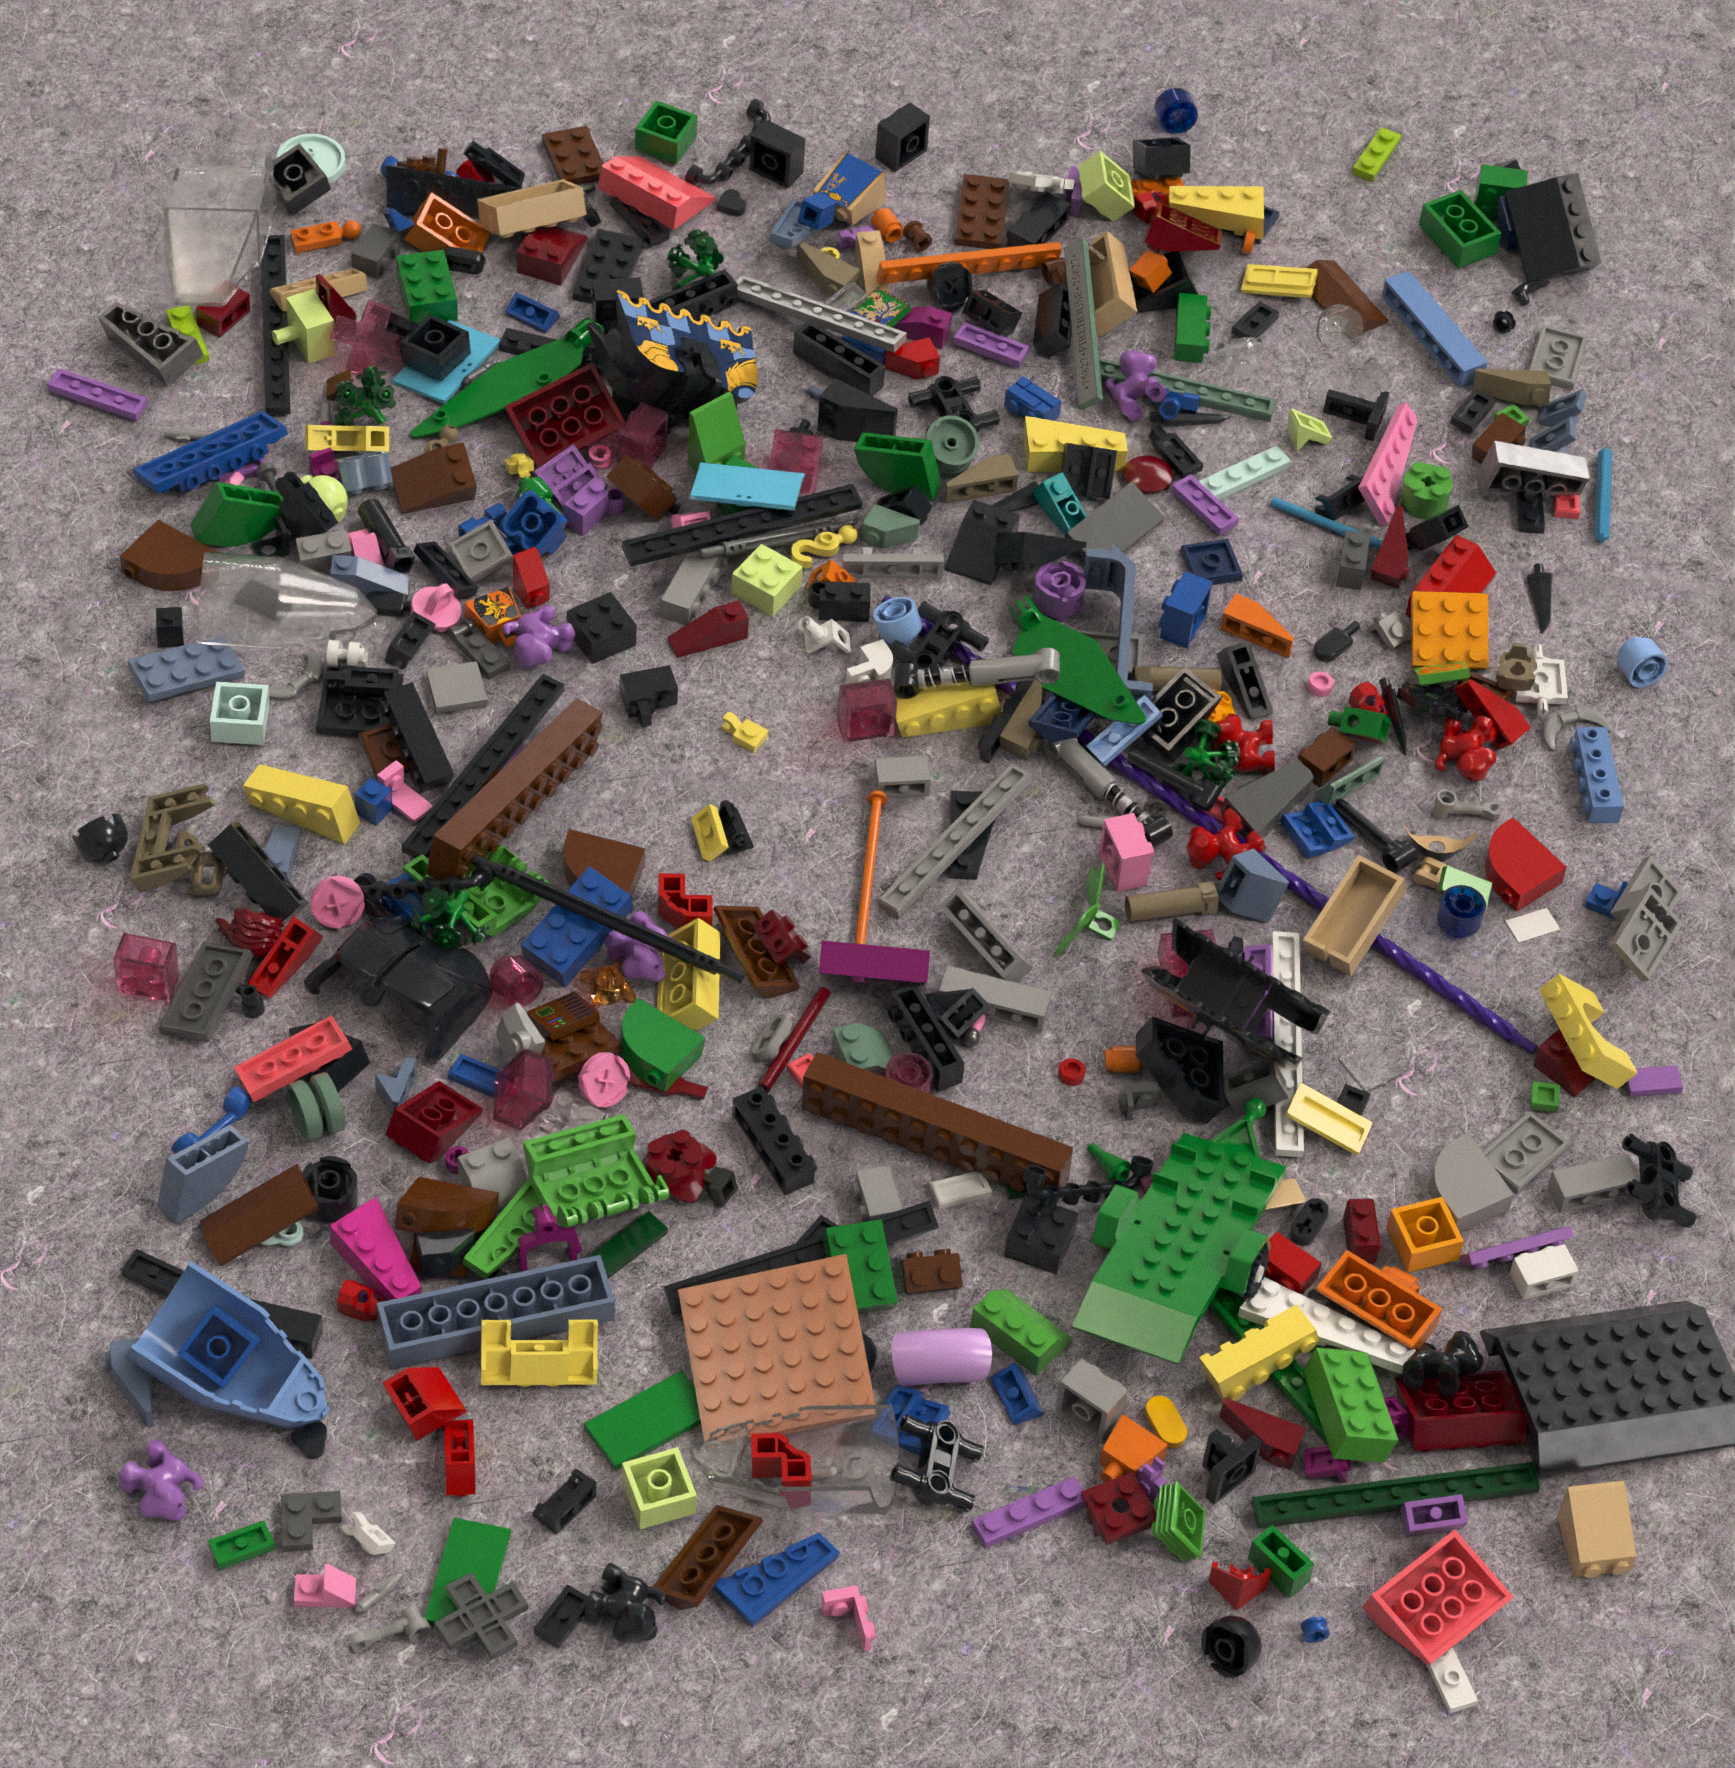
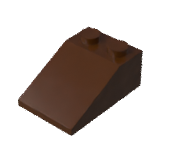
(434, 479)

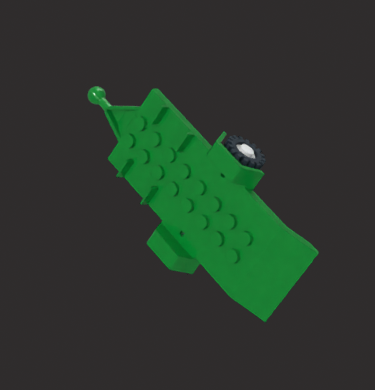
(1182, 1241)

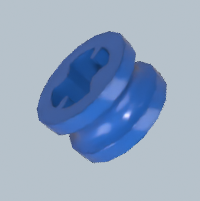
(1315, 1629)

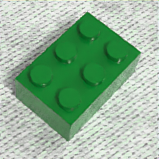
(1459, 228)
(426, 286)
(867, 1261)

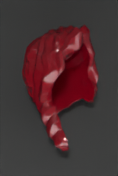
(251, 931)

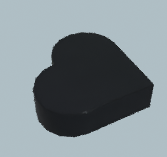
(731, 203)
(311, 1439)

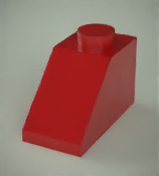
(914, 359)
(530, 578)

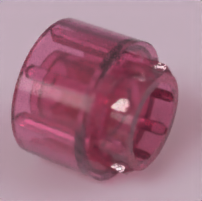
(516, 980)
(910, 1070)

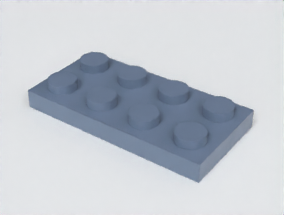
(184, 669)

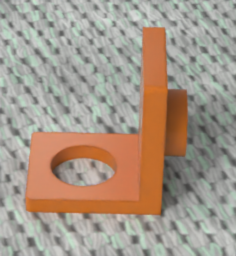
(830, 573)

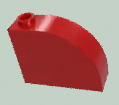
(1521, 865)

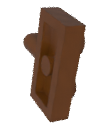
(427, 163)

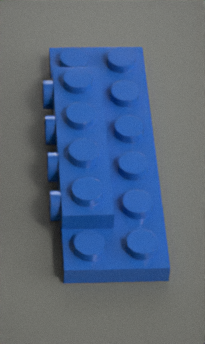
(212, 455)

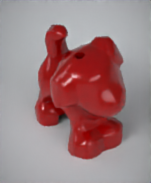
(1248, 743)
(1467, 747)
(1205, 846)

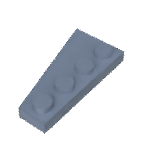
(788, 230)

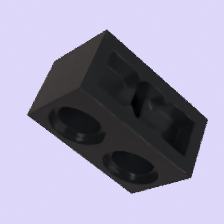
(992, 312)

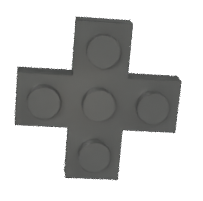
(481, 1616)

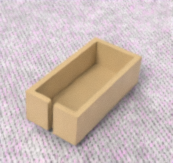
(531, 208)
(1110, 283)
(1354, 915)

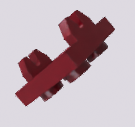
(1115, 1525)

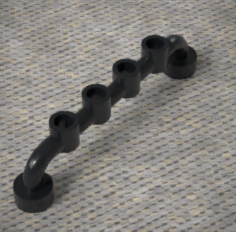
(735, 156)
(375, 890)
(1091, 1192)

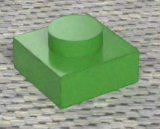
(1515, 413)
(1545, 1096)

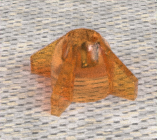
(607, 985)

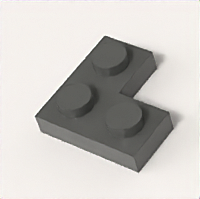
(302, 1511)

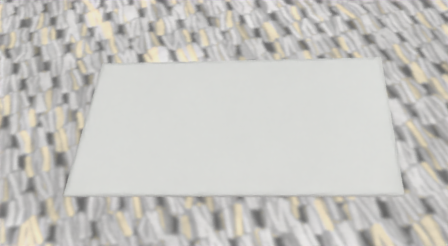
(1532, 925)

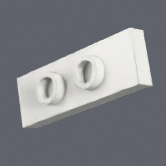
(1452, 1682)

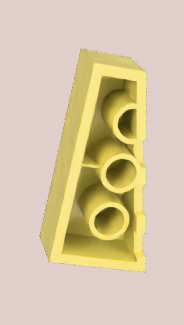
(1222, 206)
(1046, 440)
(947, 709)
(304, 801)
(1259, 1353)

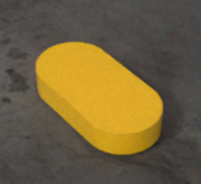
(1166, 1421)

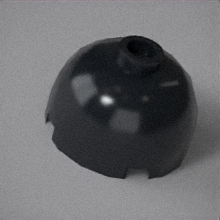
(102, 839)
(1232, 1645)

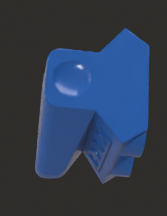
(535, 524)

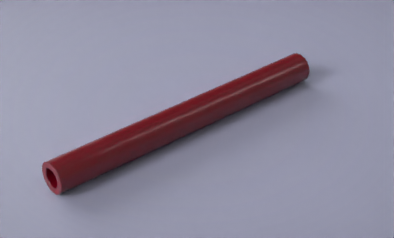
(794, 1039)

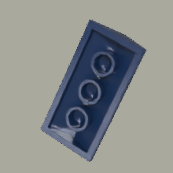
(1060, 719)

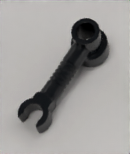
(252, 1003)

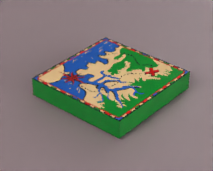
(883, 308)

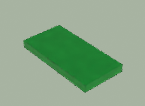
(646, 1420)
(468, 1549)

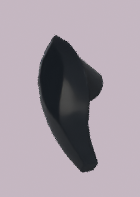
(1529, 287)

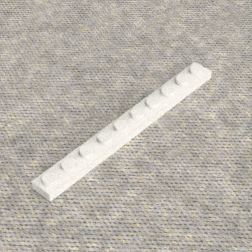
(1286, 968)

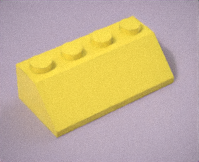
(686, 990)

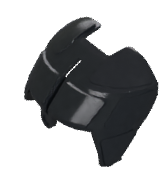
(431, 978)

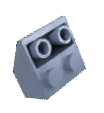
(1251, 886)

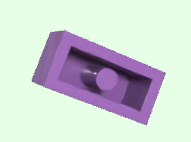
(1433, 1515)

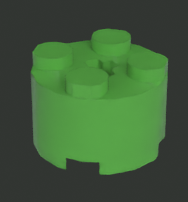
(1426, 490)

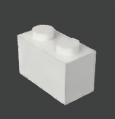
(1543, 1271)

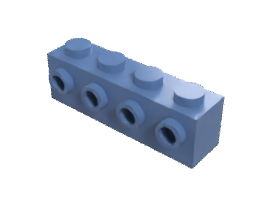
(1596, 775)

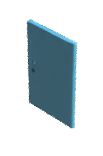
(481, 347)
(747, 486)

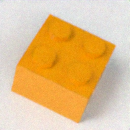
(1424, 1234)

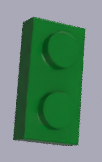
(241, 1545)

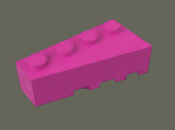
(374, 1251)

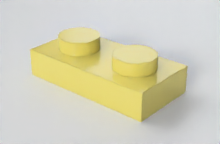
(709, 832)

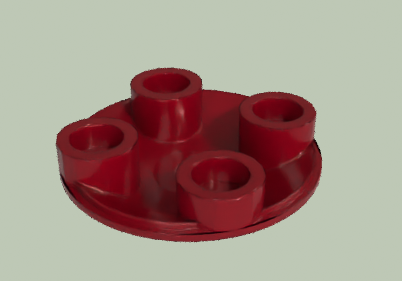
(1148, 473)

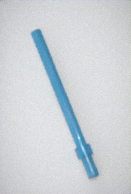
(1319, 520)

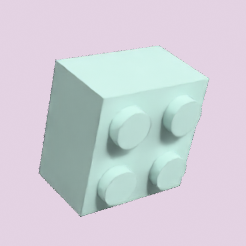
(239, 713)

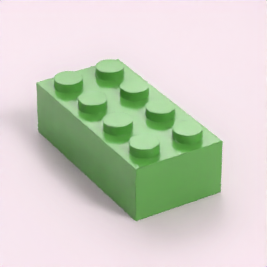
(1350, 1405)

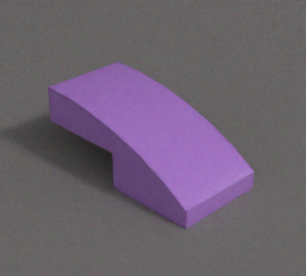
(1076, 193)

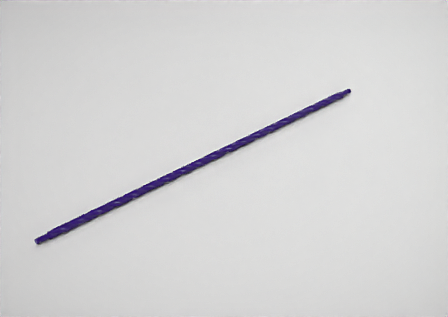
(1296, 884)

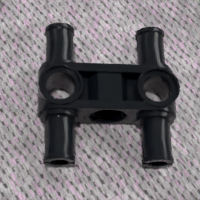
(949, 399)
(941, 640)
(1658, 1180)
(936, 1463)

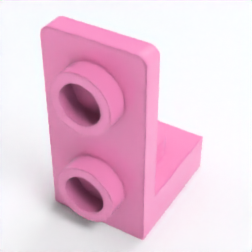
(403, 797)
(847, 1599)

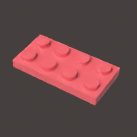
(293, 1058)

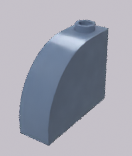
(201, 1172)

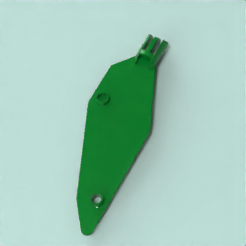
(511, 381)
(1084, 668)

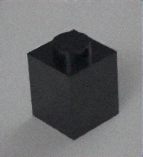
(169, 627)

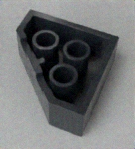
(1184, 1066)

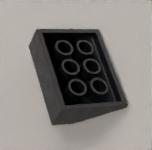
(1553, 228)

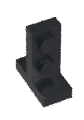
(1357, 410)

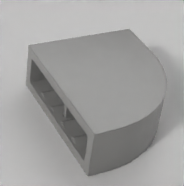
(1469, 1184)

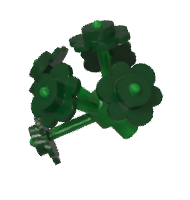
(707, 258)
(436, 913)

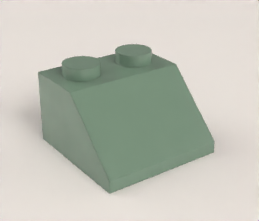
(862, 1047)

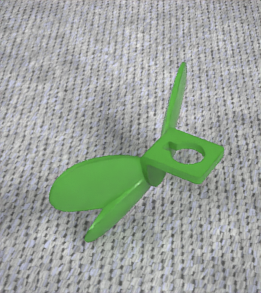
(1093, 892)

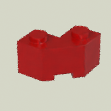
(677, 906)
(775, 1457)

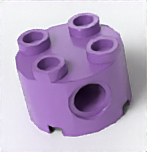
(1059, 590)

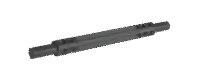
(771, 539)

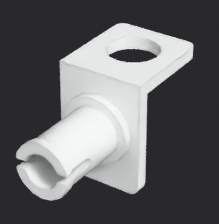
(820, 636)

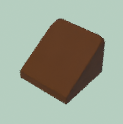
(333, 381)

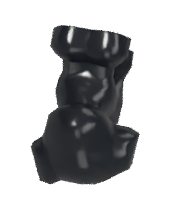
(1459, 1357)
(625, 1605)

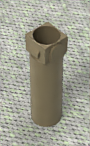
(1163, 674)
(1173, 902)

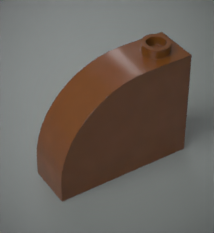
(165, 559)
(612, 859)
(445, 1206)

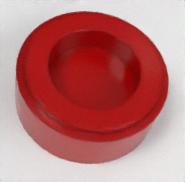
(1071, 1072)

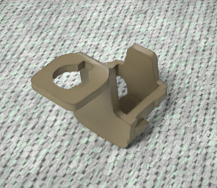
(1517, 670)
(203, 860)

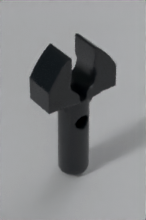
(592, 216)

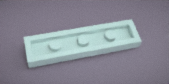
(1247, 472)

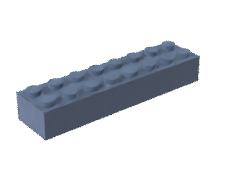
(534, 1300)

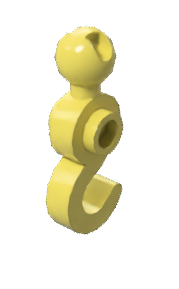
(825, 545)

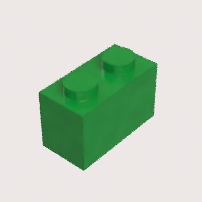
(1288, 1564)

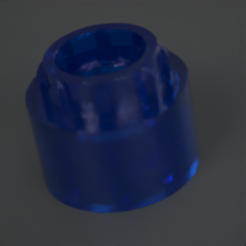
(1176, 110)
(1461, 911)

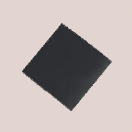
(1089, 469)

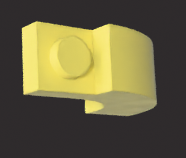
(347, 438)

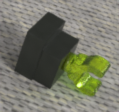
(720, 1185)

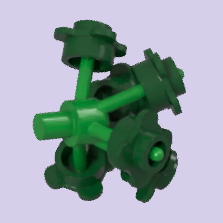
(353, 397)
(1201, 755)

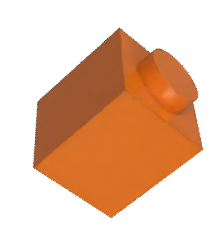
(1150, 271)

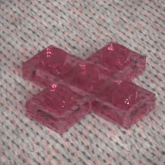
(367, 336)

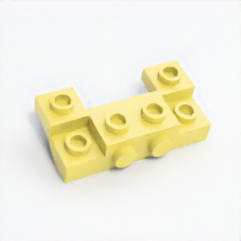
(539, 1361)

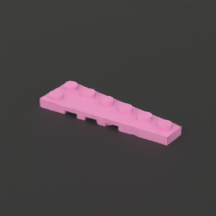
(1388, 464)

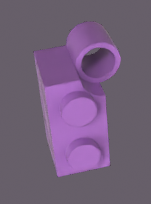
(592, 505)

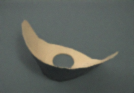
(1451, 845)

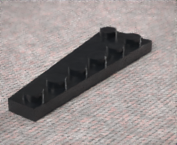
(410, 187)

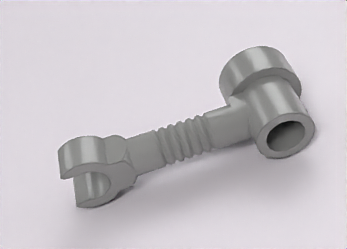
(1446, 803)
(412, 1624)

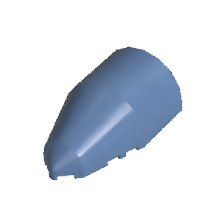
(272, 1384)

